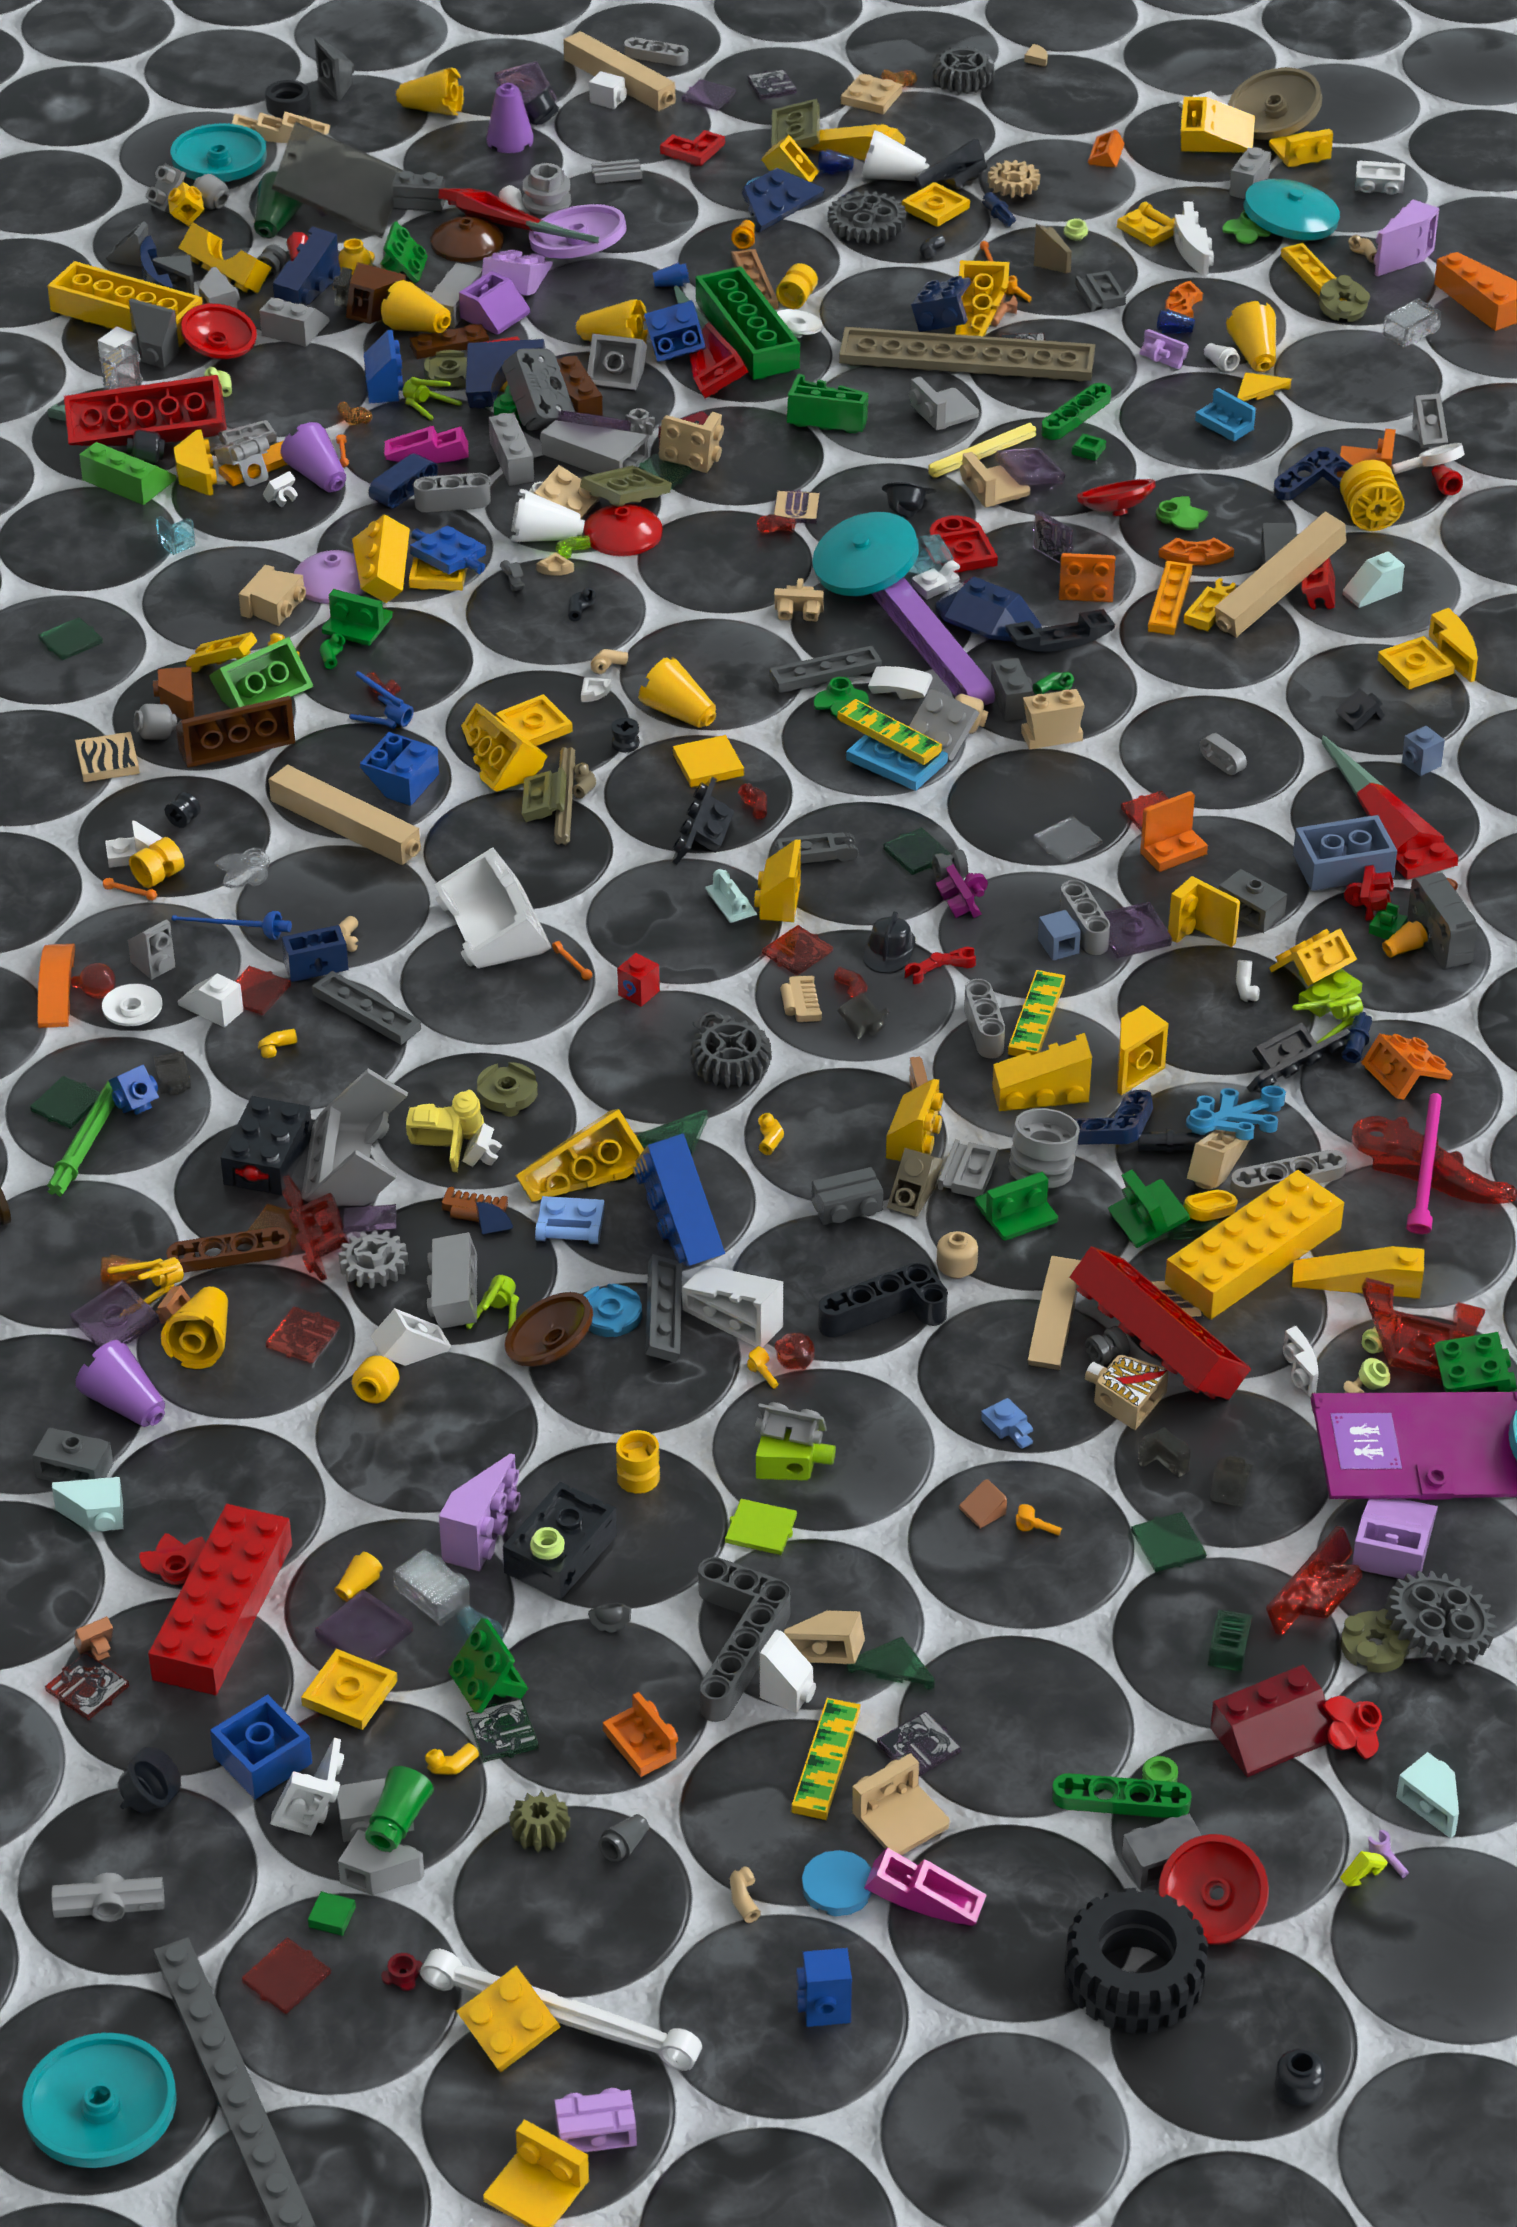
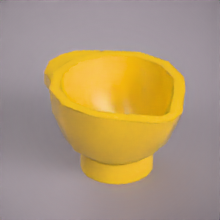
(353, 253)

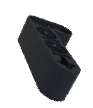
(883, 1297)

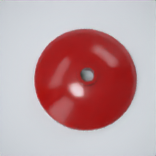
(218, 331)
(1117, 496)
(623, 530)
(1215, 1863)

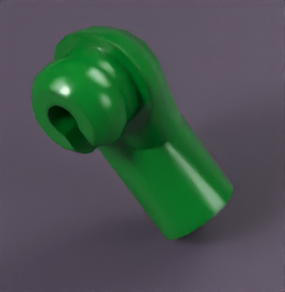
(330, 649)
(1054, 681)

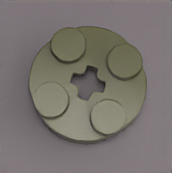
(1344, 288)
(447, 367)
(508, 1101)
(1377, 1658)

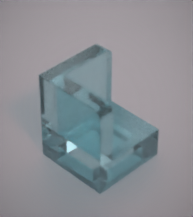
(177, 536)
(931, 552)

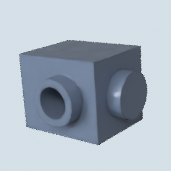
(1423, 750)
(1059, 935)

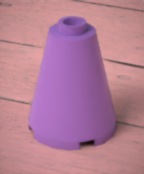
(509, 123)
(314, 456)
(121, 1385)

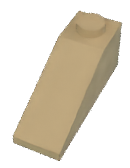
(1215, 1158)

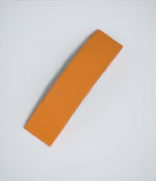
(55, 985)

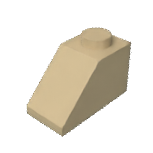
(829, 1637)

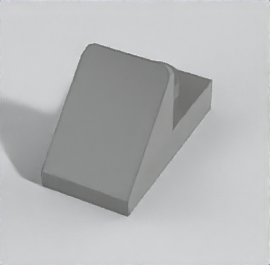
(1429, 420)

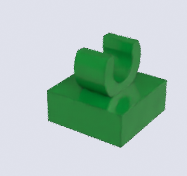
(1387, 922)

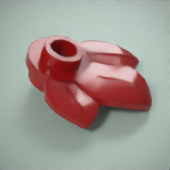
(172, 1558)
(1353, 1725)

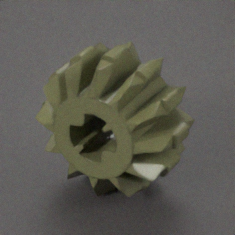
(539, 1821)

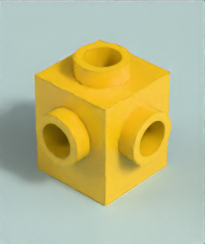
(185, 203)

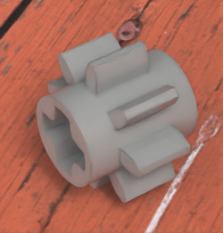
(641, 421)

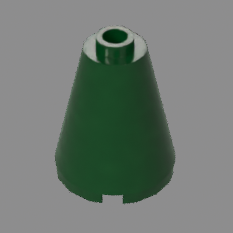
(272, 208)

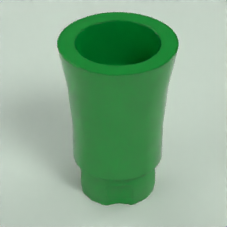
(397, 1807)

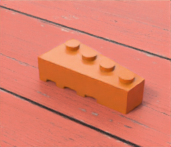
(1478, 289)

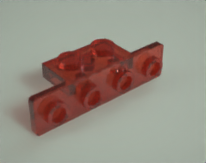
(318, 1225)
(1318, 1583)

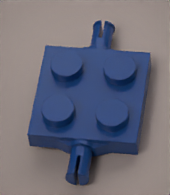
(448, 550)

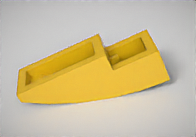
(1454, 642)

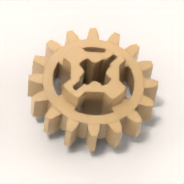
(1013, 178)

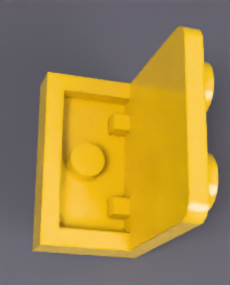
(1303, 147)

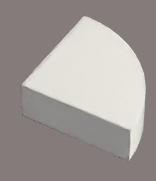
(595, 689)

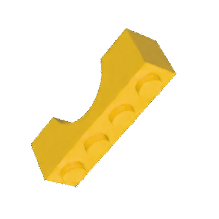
(242, 267)

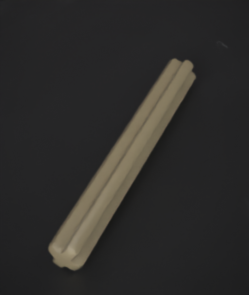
(563, 819)

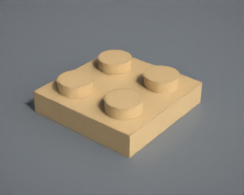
(871, 93)
(565, 489)

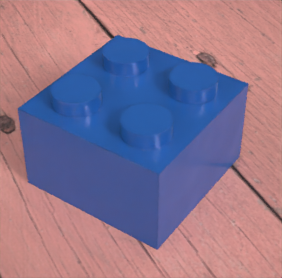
(261, 1746)

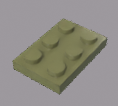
(798, 121)
(625, 485)

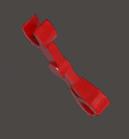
(961, 957)

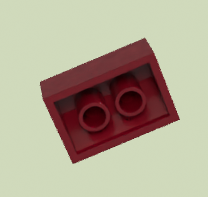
(1272, 1720)

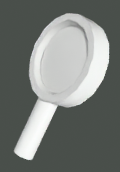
(1431, 457)

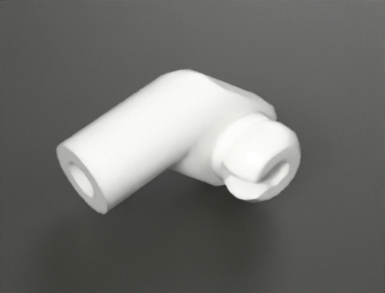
(1243, 981)

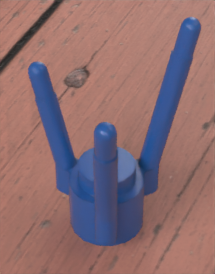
(395, 709)

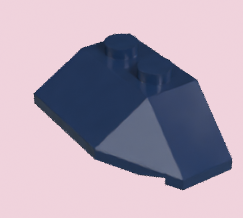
(984, 608)

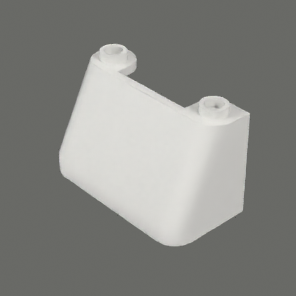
(491, 912)

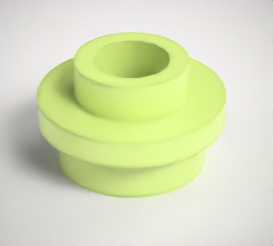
(1076, 229)
(1374, 1374)
(547, 1543)

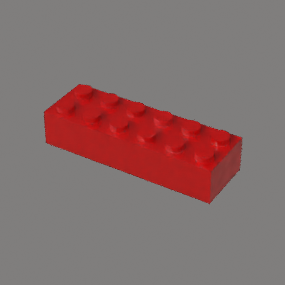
(1159, 1324)
(220, 1599)

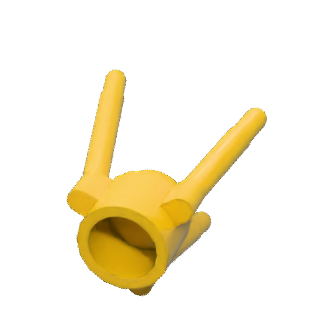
(161, 1272)

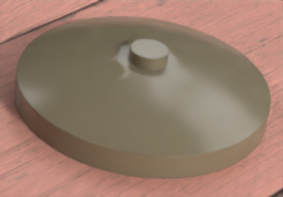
(1279, 100)

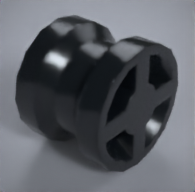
(625, 735)
(182, 809)

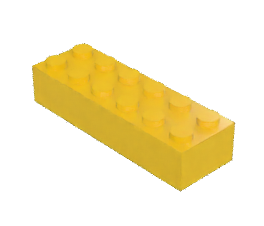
(104, 297)
(1254, 1244)

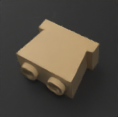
(272, 595)
(1053, 719)

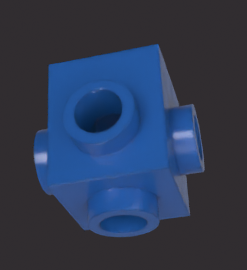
(134, 1090)

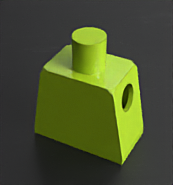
(790, 1460)

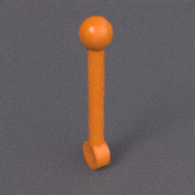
(984, 245)
(341, 439)
(109, 883)
(586, 974)

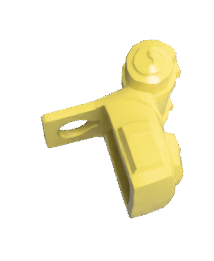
(446, 1125)

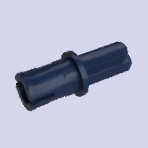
(998, 209)
(1358, 1038)

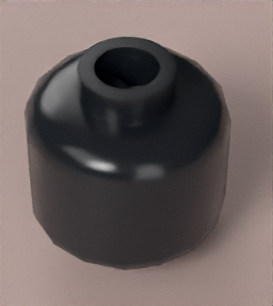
(146, 446)
(1300, 2077)

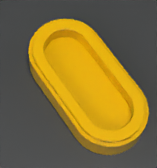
(1210, 1205)

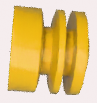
(1372, 495)

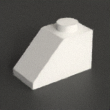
(215, 1000)
(408, 1338)
(785, 1674)

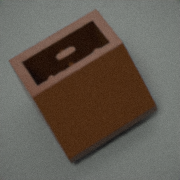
(367, 291)

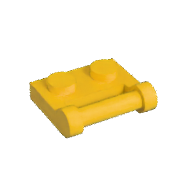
(1145, 229)

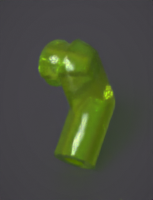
(570, 544)

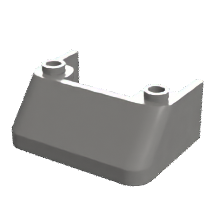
(343, 1141)

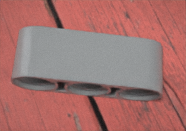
(452, 492)
(1084, 909)
(984, 1018)

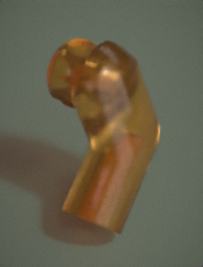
(904, 77)
(354, 415)

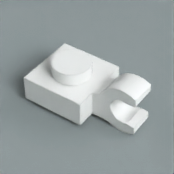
(933, 582)

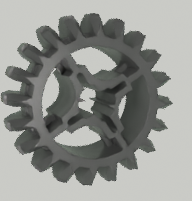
(963, 70)
(731, 1053)

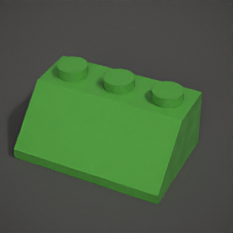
(123, 473)
(262, 676)

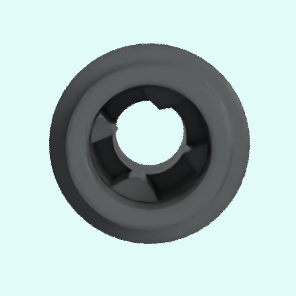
(621, 1840)

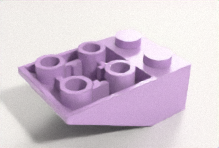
(1406, 238)
(524, 271)
(479, 1514)
(1394, 1537)

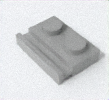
(968, 1168)

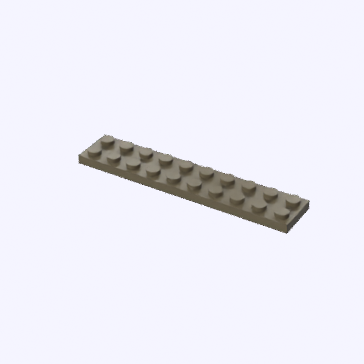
(967, 354)

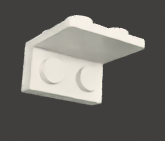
(307, 1797)

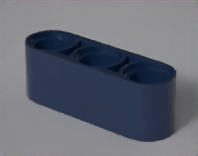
(397, 483)

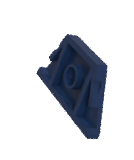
(778, 196)

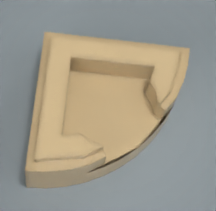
(1036, 55)
(555, 565)

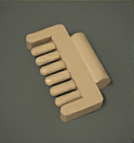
(801, 999)

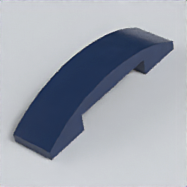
(147, 254)

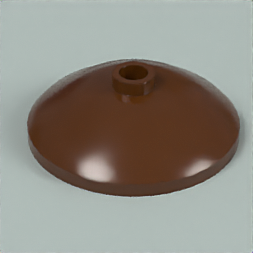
(466, 239)
(549, 1329)

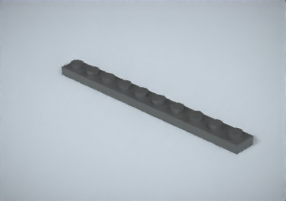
(232, 2086)

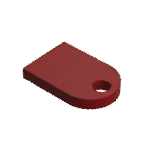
(965, 542)

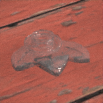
(244, 868)

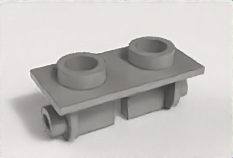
(779, 1418)

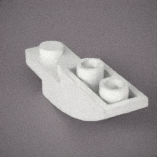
(1193, 240)

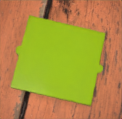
(761, 1526)

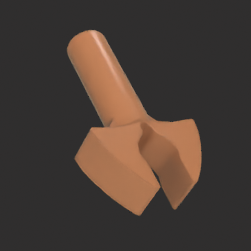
(1010, 307)

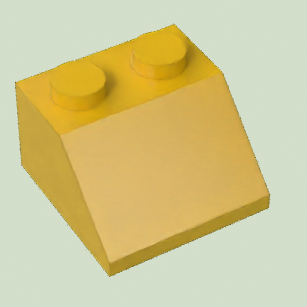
(780, 884)
(1140, 1048)

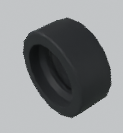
(288, 97)

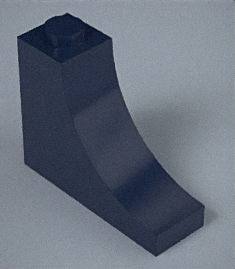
(485, 370)

